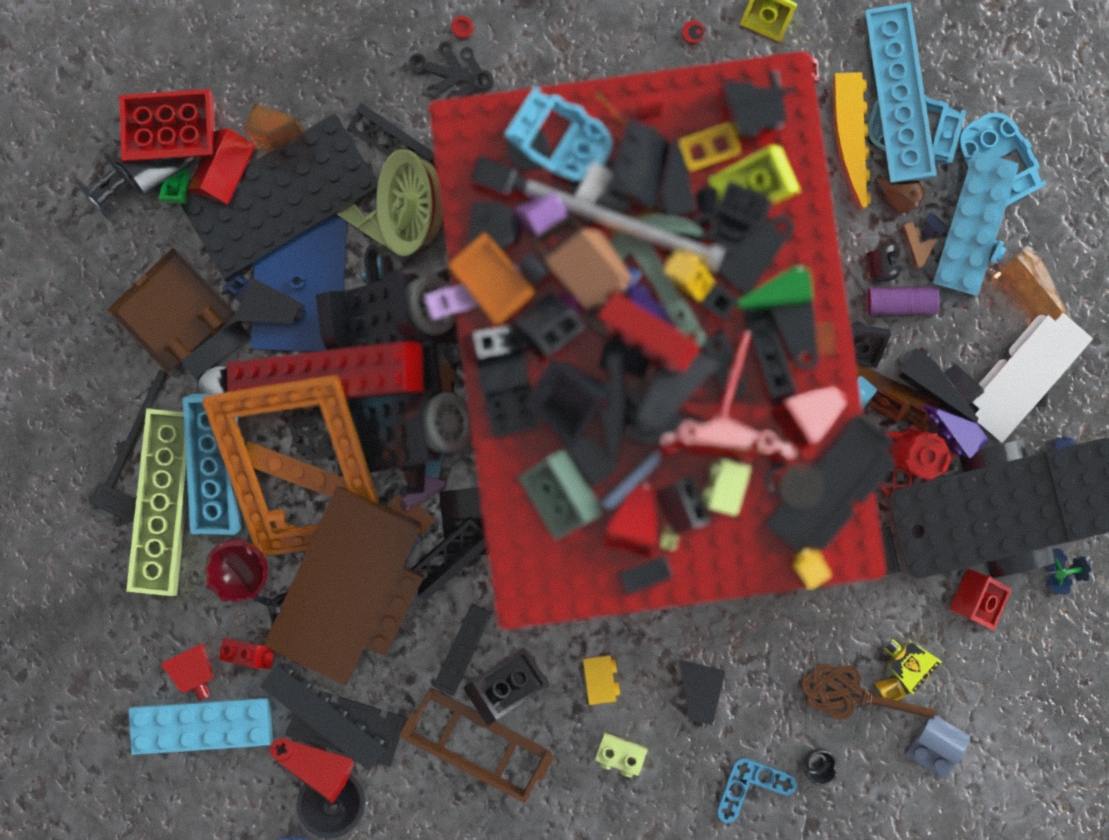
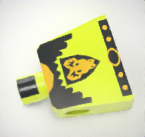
(910, 664)

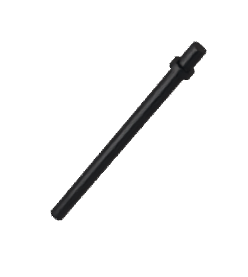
(136, 428)

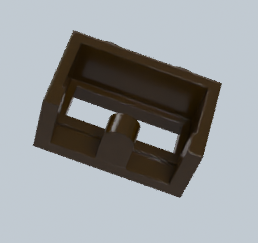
(554, 229)

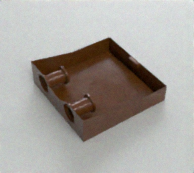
(171, 311)

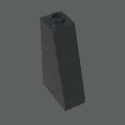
(669, 391)

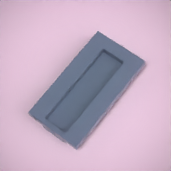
(630, 480)

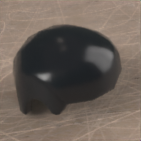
(819, 766)

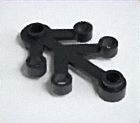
(455, 73)

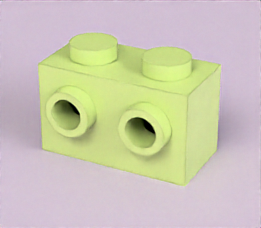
(725, 486)
(620, 754)

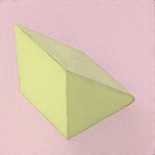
(669, 540)

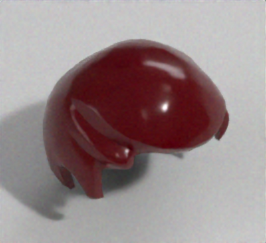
(235, 570)

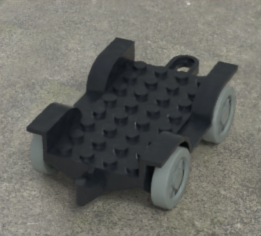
(400, 428)

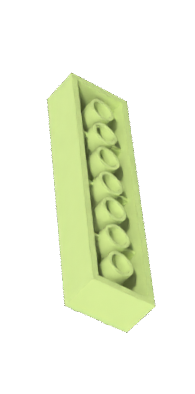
(159, 506)

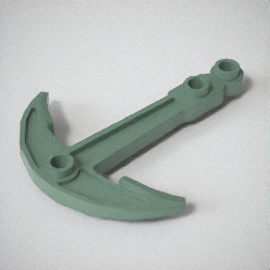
(652, 266)

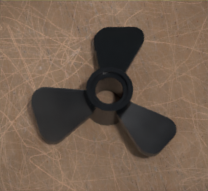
(706, 201)

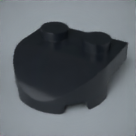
(742, 210)
(497, 222)

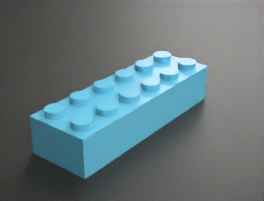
(976, 223)
(210, 490)
(201, 725)

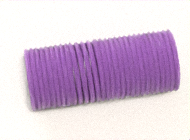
(895, 302)

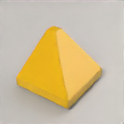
(890, 689)

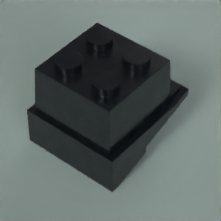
(755, 106)
(565, 399)

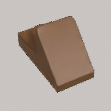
(918, 251)

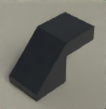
(718, 302)

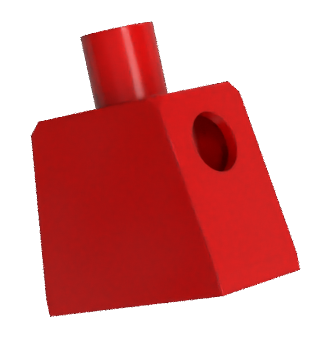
(191, 671)

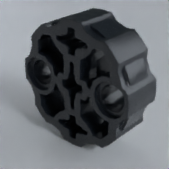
(300, 419)

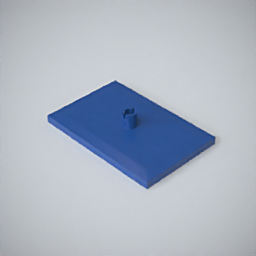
(301, 271)

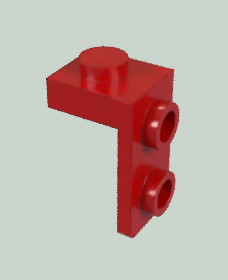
(246, 654)

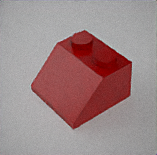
(980, 599)

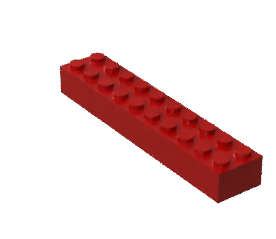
(361, 370)

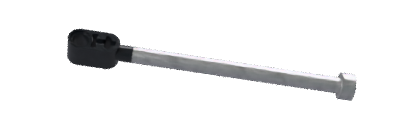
(507, 181)

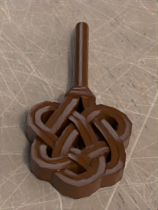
(821, 680)

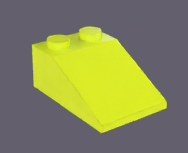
(762, 172)

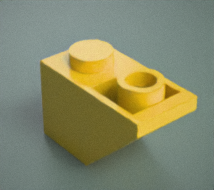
(810, 568)

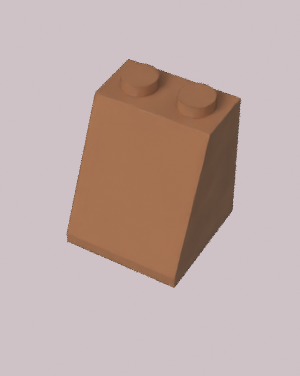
(590, 268)

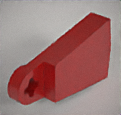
(316, 768)

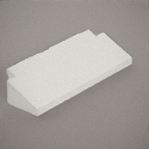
(1035, 365)

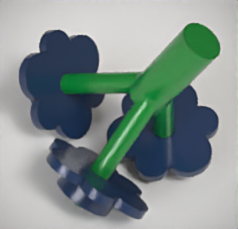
(1059, 581)

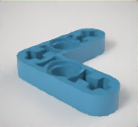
(751, 777)

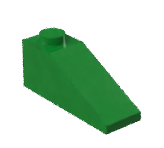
(786, 289)

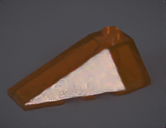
(1031, 284)

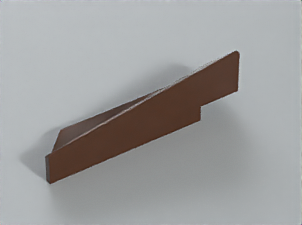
(897, 399)

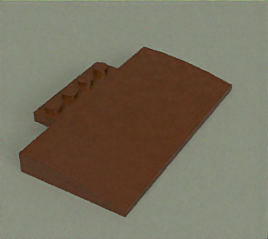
(348, 587)

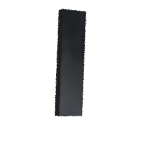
(462, 649)

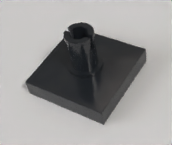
(869, 343)

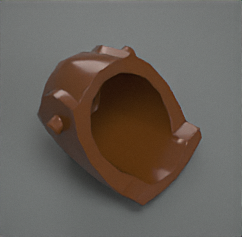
(903, 196)

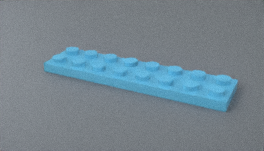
(900, 93)

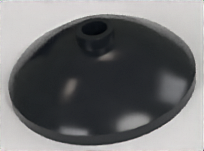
(320, 821)

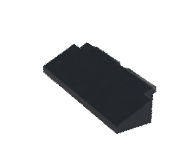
(850, 474)

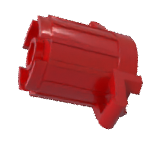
(919, 453)

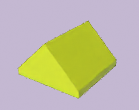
(769, 17)

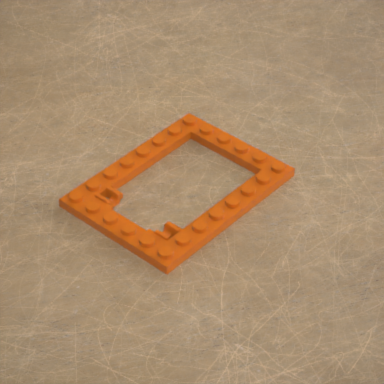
(221, 412)

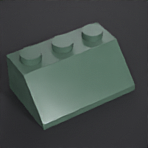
(560, 494)

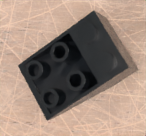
(504, 391)

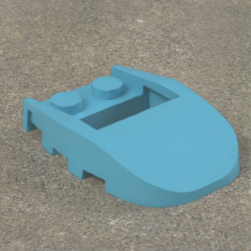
(946, 135)
(998, 136)
(581, 147)

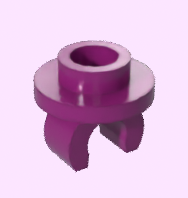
(571, 301)

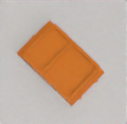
(491, 278)

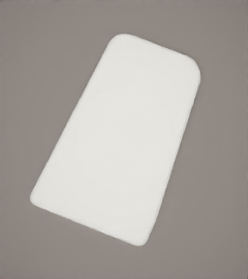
(593, 183)

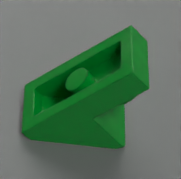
(175, 188)

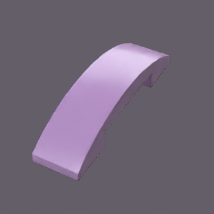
(451, 301)

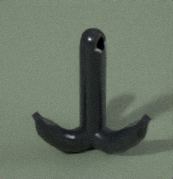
(273, 604)

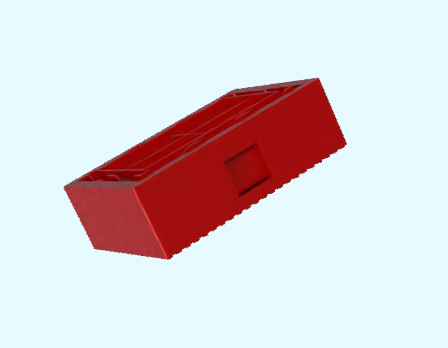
(732, 555)

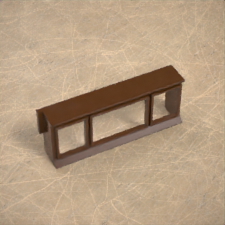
(464, 764)

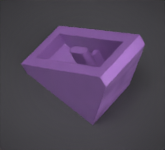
(541, 213)

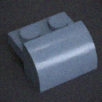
(938, 746)

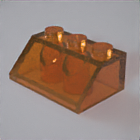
(271, 127)

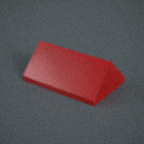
(220, 174)

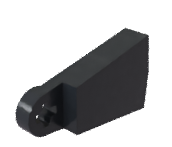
(755, 256)
(797, 331)

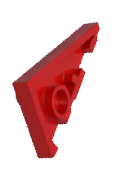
(754, 415)

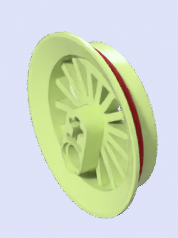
(402, 201)

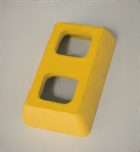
(705, 139)

